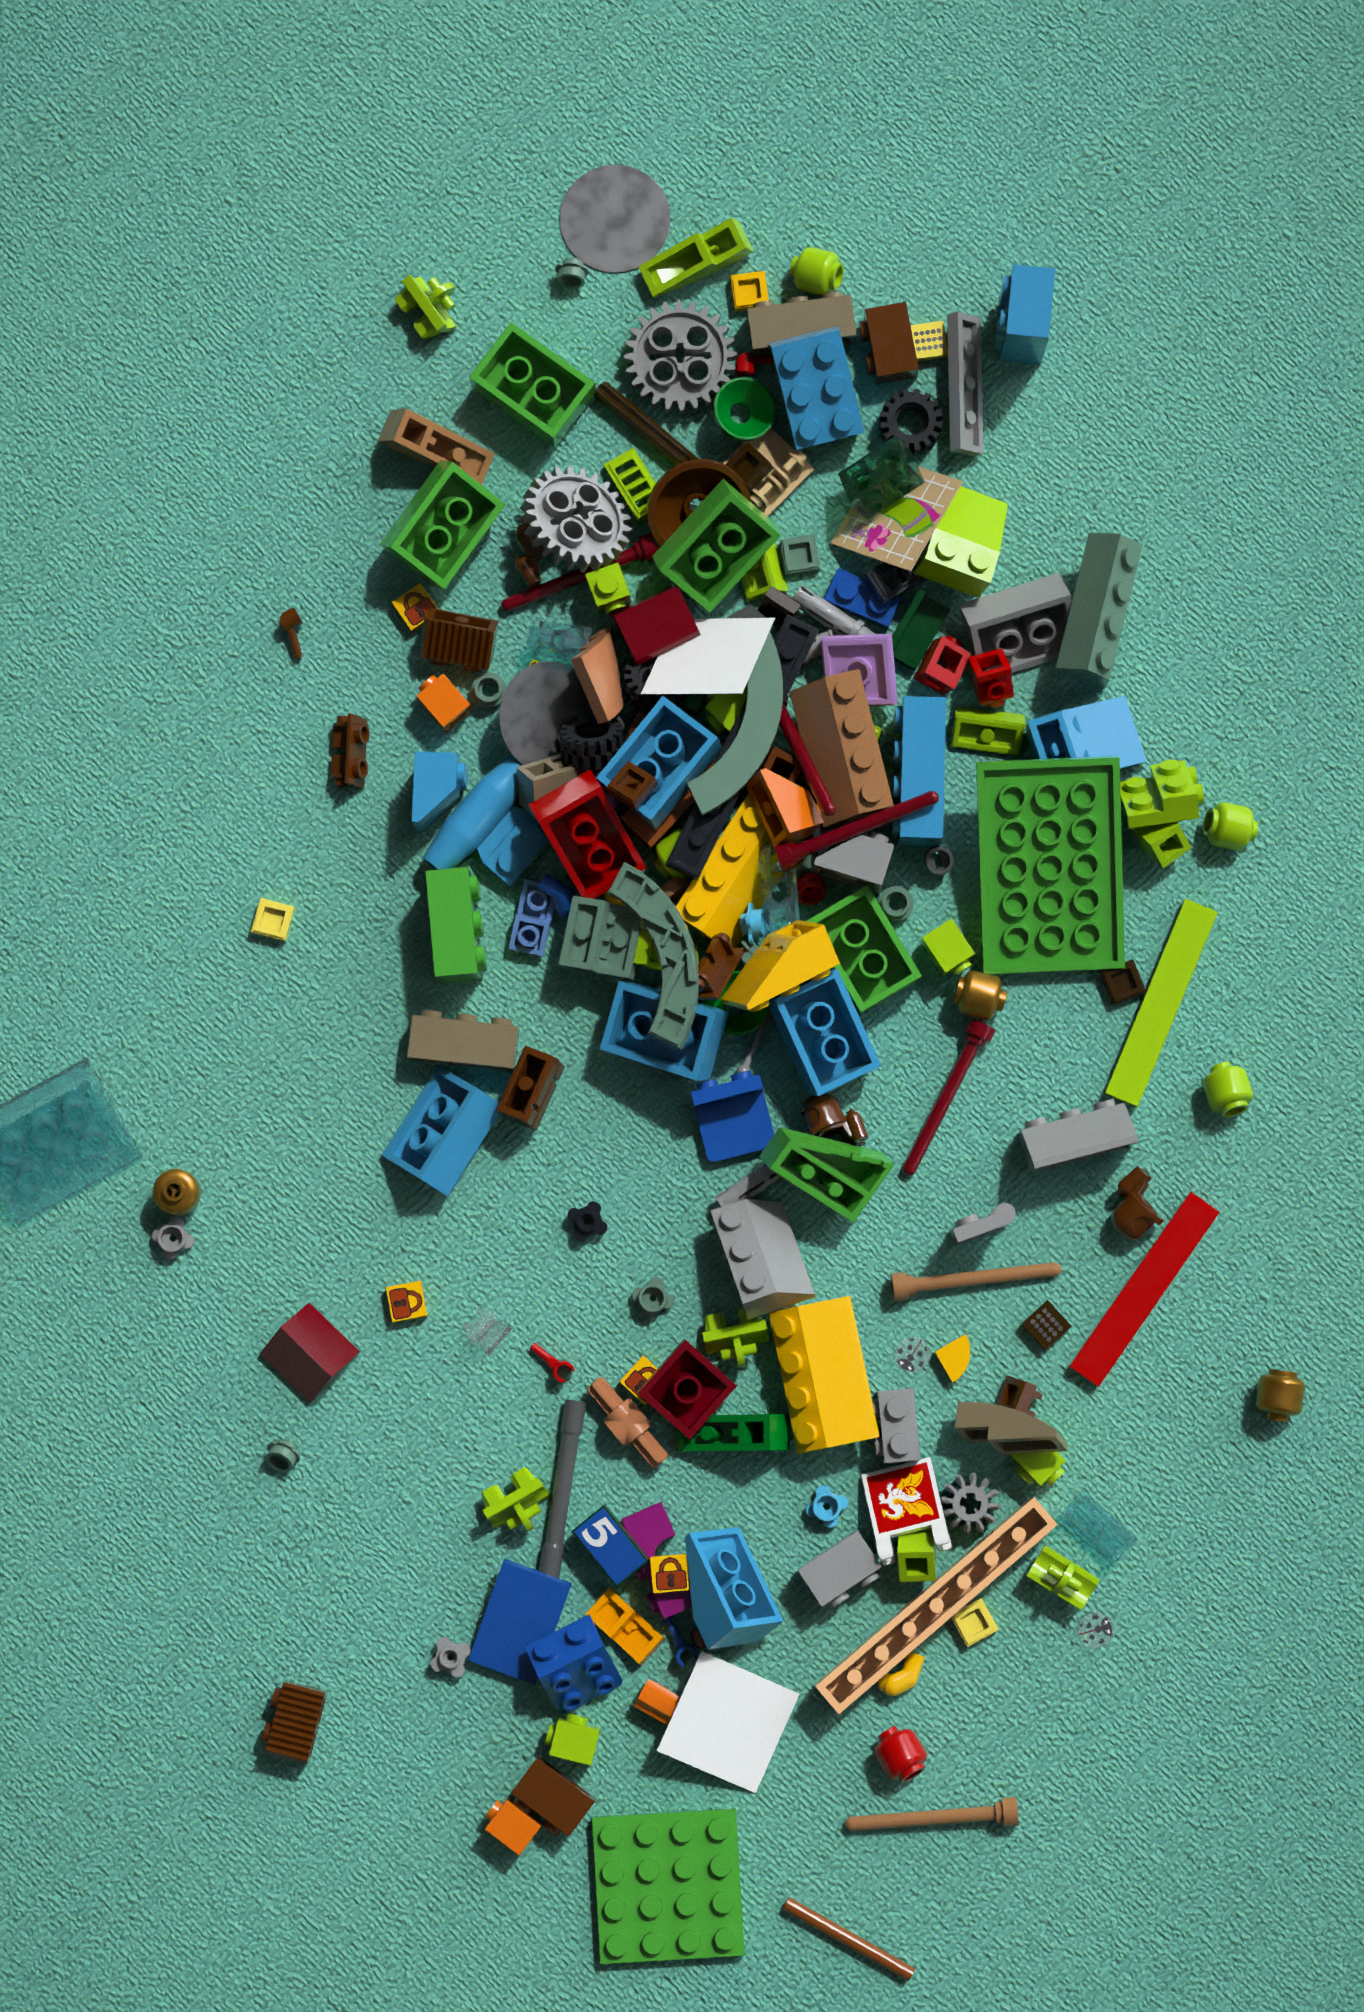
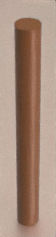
(848, 1939)

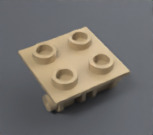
(788, 471)

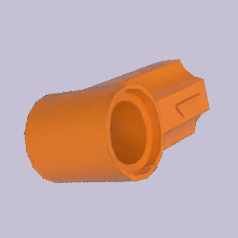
(657, 1701)

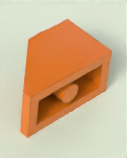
(783, 807)

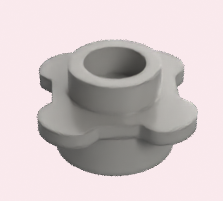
(176, 1228)
(454, 1666)

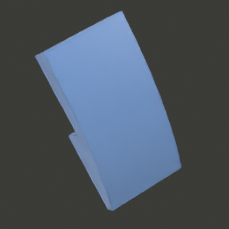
(532, 919)

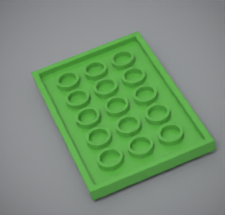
(1050, 864)

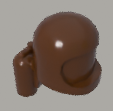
(527, 564)
(826, 1119)
(1134, 1213)

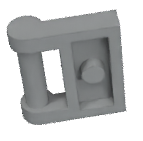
(972, 1227)

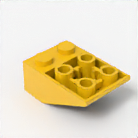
(781, 964)

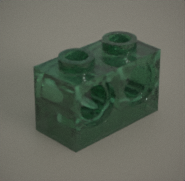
(881, 477)

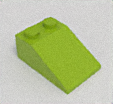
(965, 543)

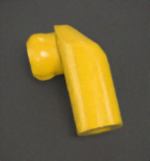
(902, 1680)

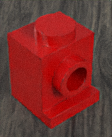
(954, 659)
(993, 685)

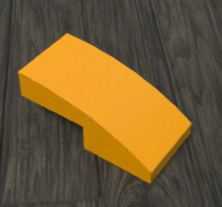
(625, 1626)

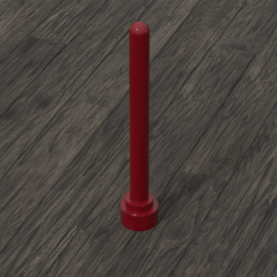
(642, 550)
(806, 762)
(793, 853)
(976, 1037)

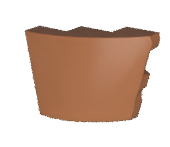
(599, 675)

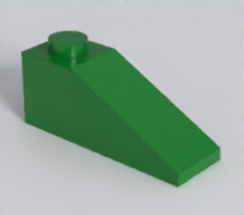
(738, 1433)

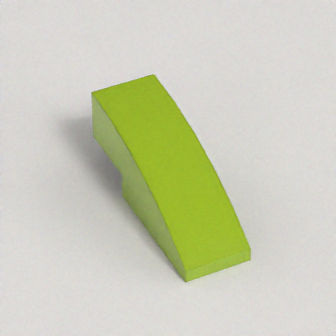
(696, 257)

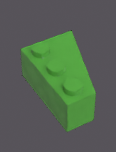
(828, 1169)

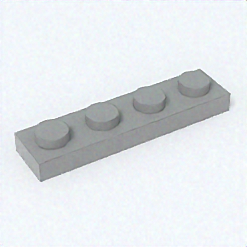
(965, 384)

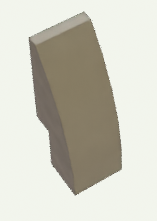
(1006, 1429)

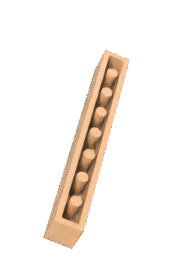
(935, 1604)

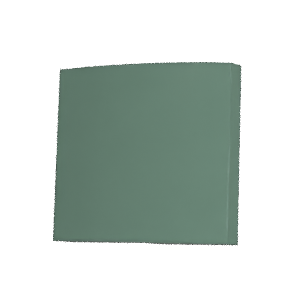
(601, 938)

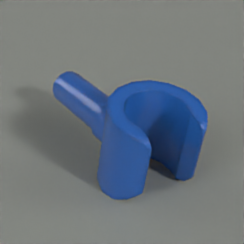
(679, 1642)

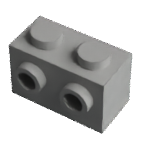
(897, 1426)
(839, 1569)

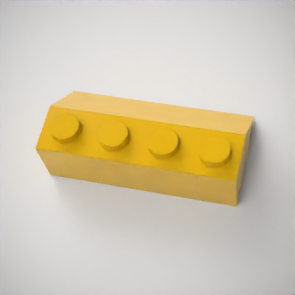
(729, 878)
(824, 1374)

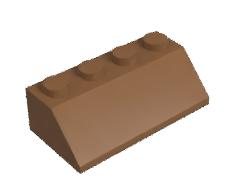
(843, 745)

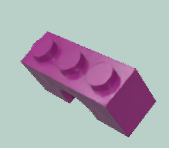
(648, 1530)

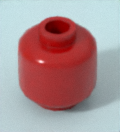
(900, 1754)

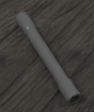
(571, 1430)

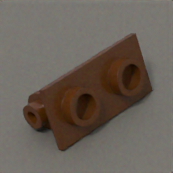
(351, 735)
(717, 967)

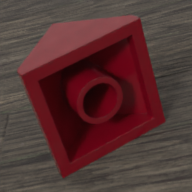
(655, 624)
(309, 1352)
(686, 1389)

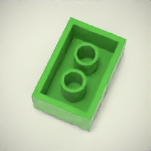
(533, 384)
(442, 524)
(716, 545)
(455, 925)
(868, 949)

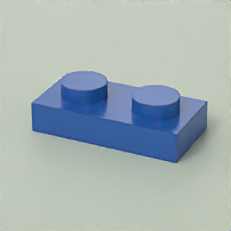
(857, 598)

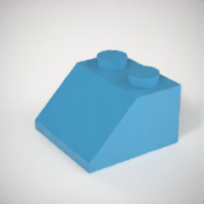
(436, 786)

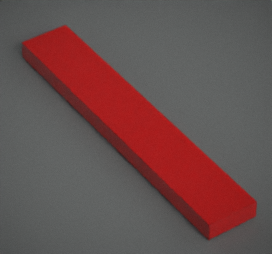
(1144, 1289)

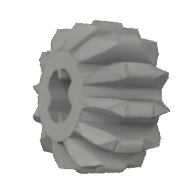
(978, 1494)

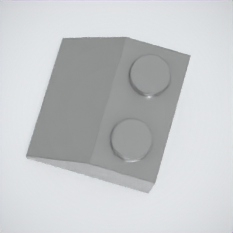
(857, 862)

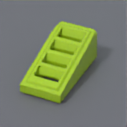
(640, 513)

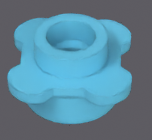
(752, 923)
(836, 1503)

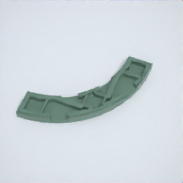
(753, 738)
(674, 950)

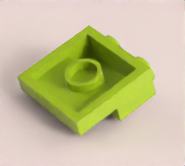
(1164, 797)

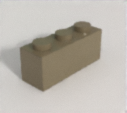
(798, 317)
(463, 1041)

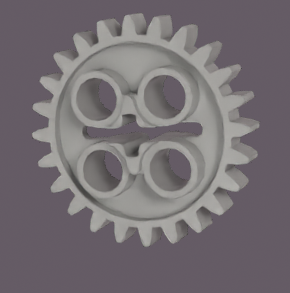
(679, 326)
(575, 519)

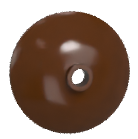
(675, 490)

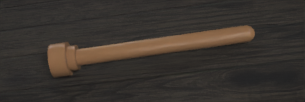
(905, 1285)
(1002, 1812)

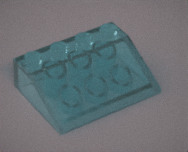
(60, 1141)

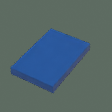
(519, 1612)

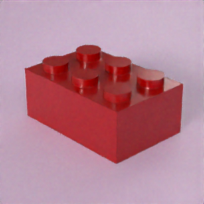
(586, 834)

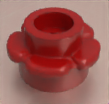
(810, 889)

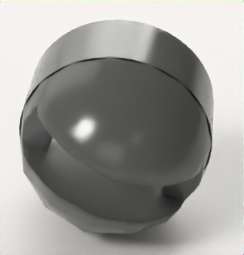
(945, 857)

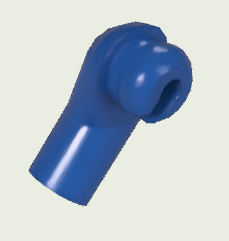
(560, 892)

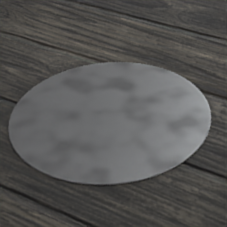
(615, 218)
(538, 706)

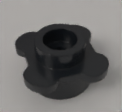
(578, 1216)

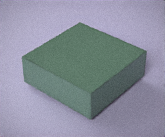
(800, 555)

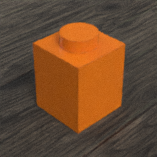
(443, 701)
(511, 1825)

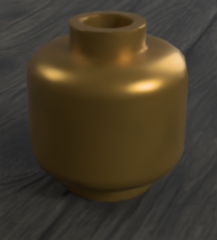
(979, 995)
(189, 1192)
(1280, 1394)

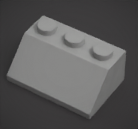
(1020, 620)
(1077, 1135)
(762, 1255)

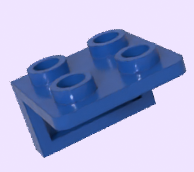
(732, 1116)
(574, 1665)

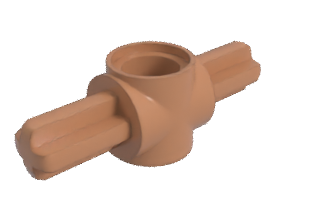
(627, 1422)

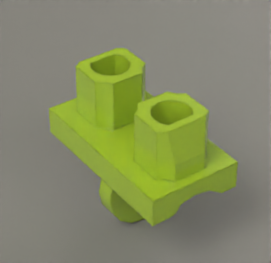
(417, 294)
(734, 1340)
(517, 1506)
(1062, 1577)

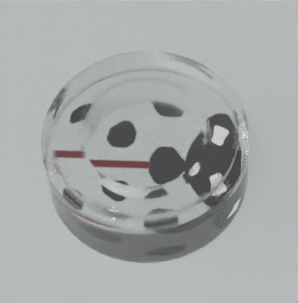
(912, 1354)
(1095, 1630)

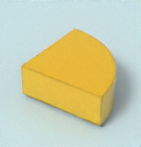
(955, 1357)

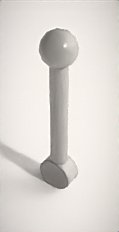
(745, 1066)

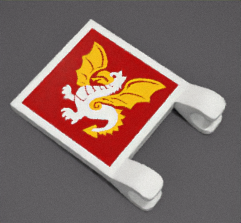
(904, 1502)

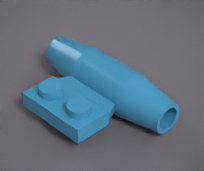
(489, 822)

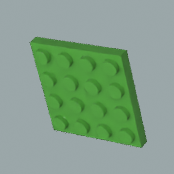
(668, 1886)

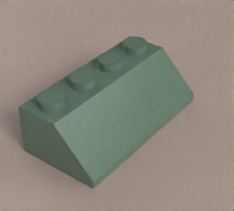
(1099, 607)

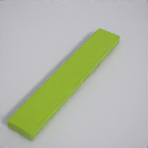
(1161, 1003)

